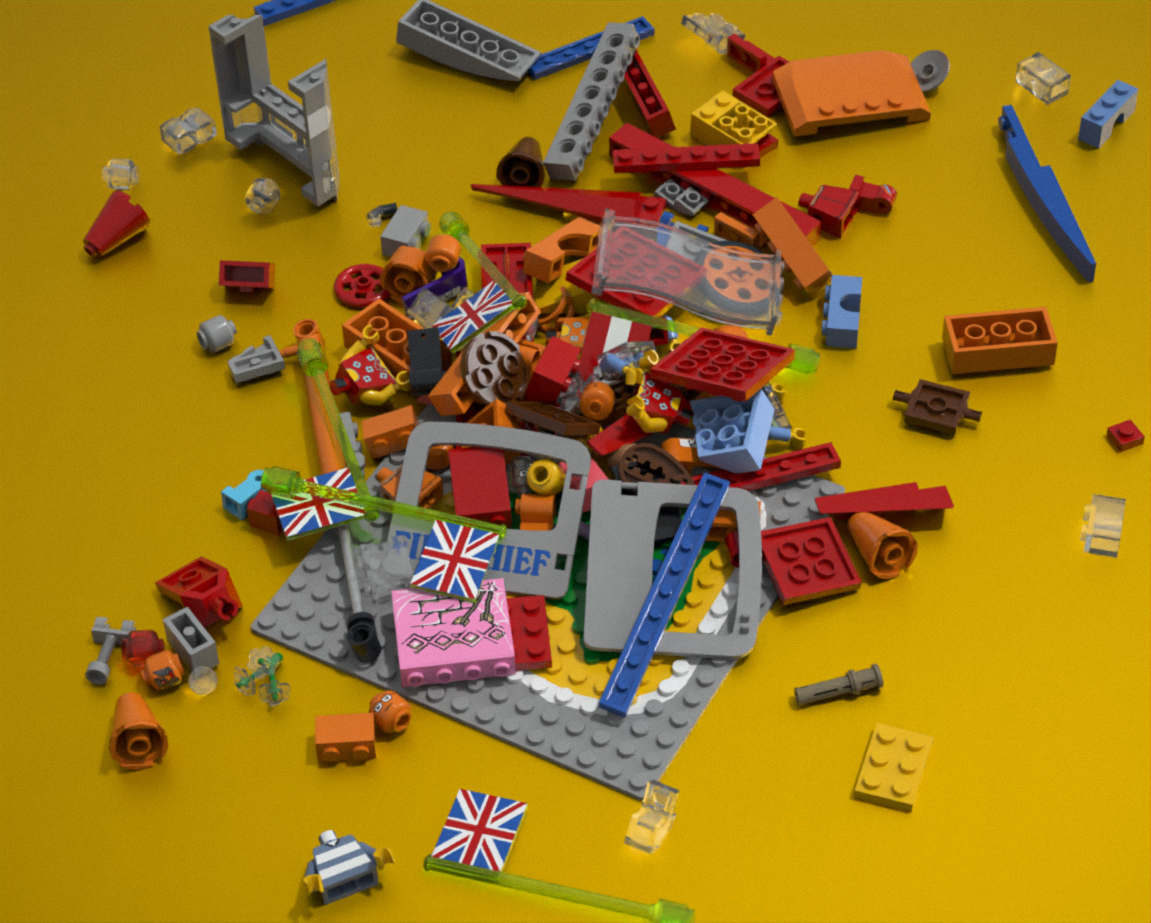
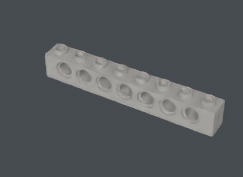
(591, 101)

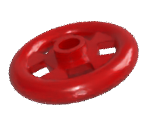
(361, 285)

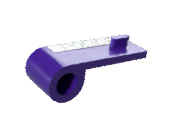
(445, 287)

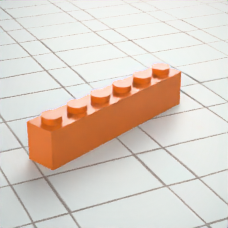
(450, 393)

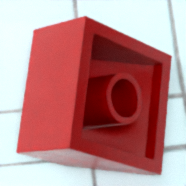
(553, 371)

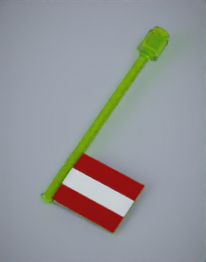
(614, 325)

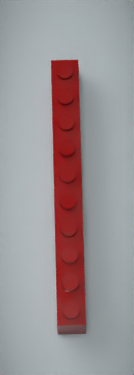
(722, 190)

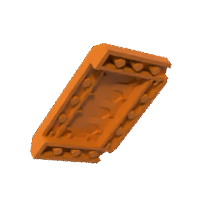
(849, 90)

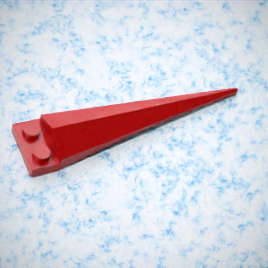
(582, 202)

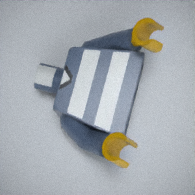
(343, 867)

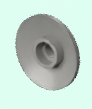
(930, 69)

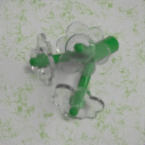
(262, 663)

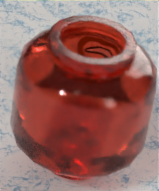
(140, 645)

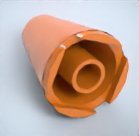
(882, 544)
(136, 733)

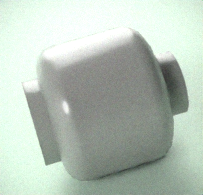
(216, 334)

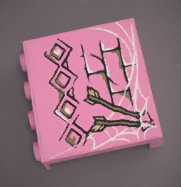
(451, 637)

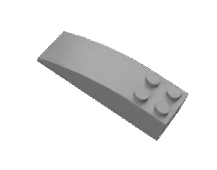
(463, 43)

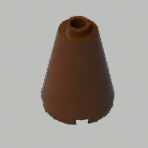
(522, 165)

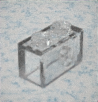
(428, 309)

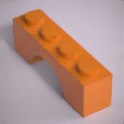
(547, 256)

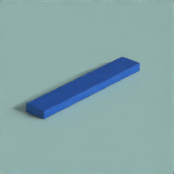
(579, 51)

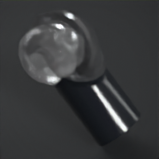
(379, 212)

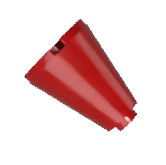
(115, 225)

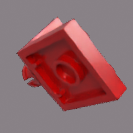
(203, 589)

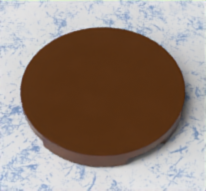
(494, 369)

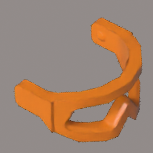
(566, 300)

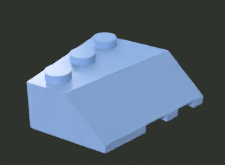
(732, 432)

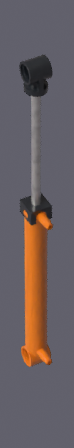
(360, 625)

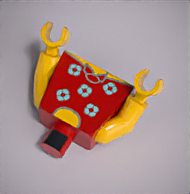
(365, 376)
(655, 403)

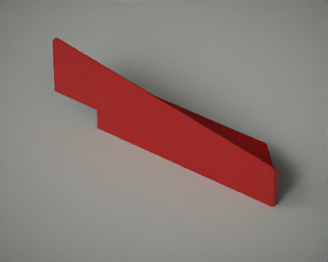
(622, 433)
(884, 500)

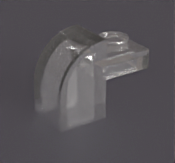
(654, 820)

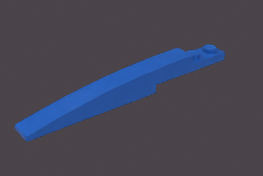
(1045, 194)

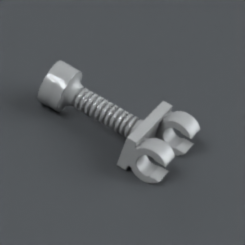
(98, 670)

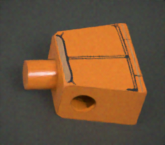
(430, 492)

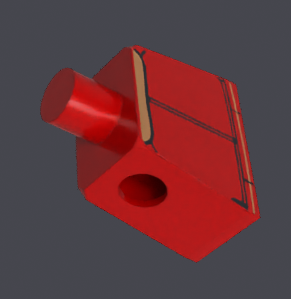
(833, 207)

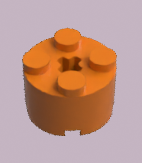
(406, 272)

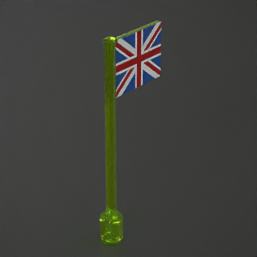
(483, 307)
(311, 513)
(456, 549)
(480, 840)

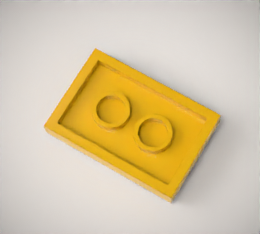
(893, 767)

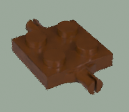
(937, 406)

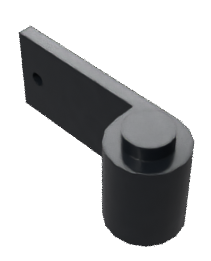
(424, 360)

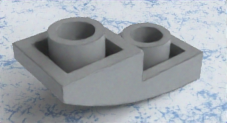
(681, 200)

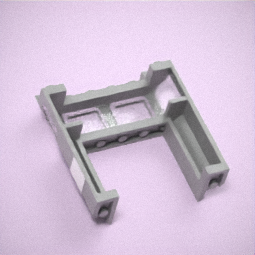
(264, 114)

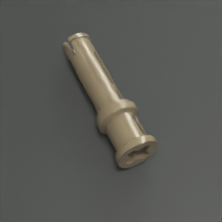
(851, 682)

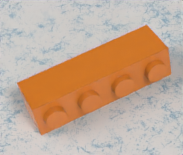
(796, 249)

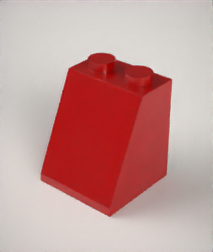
(480, 485)

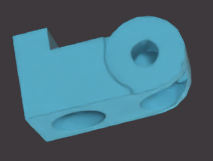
(237, 499)

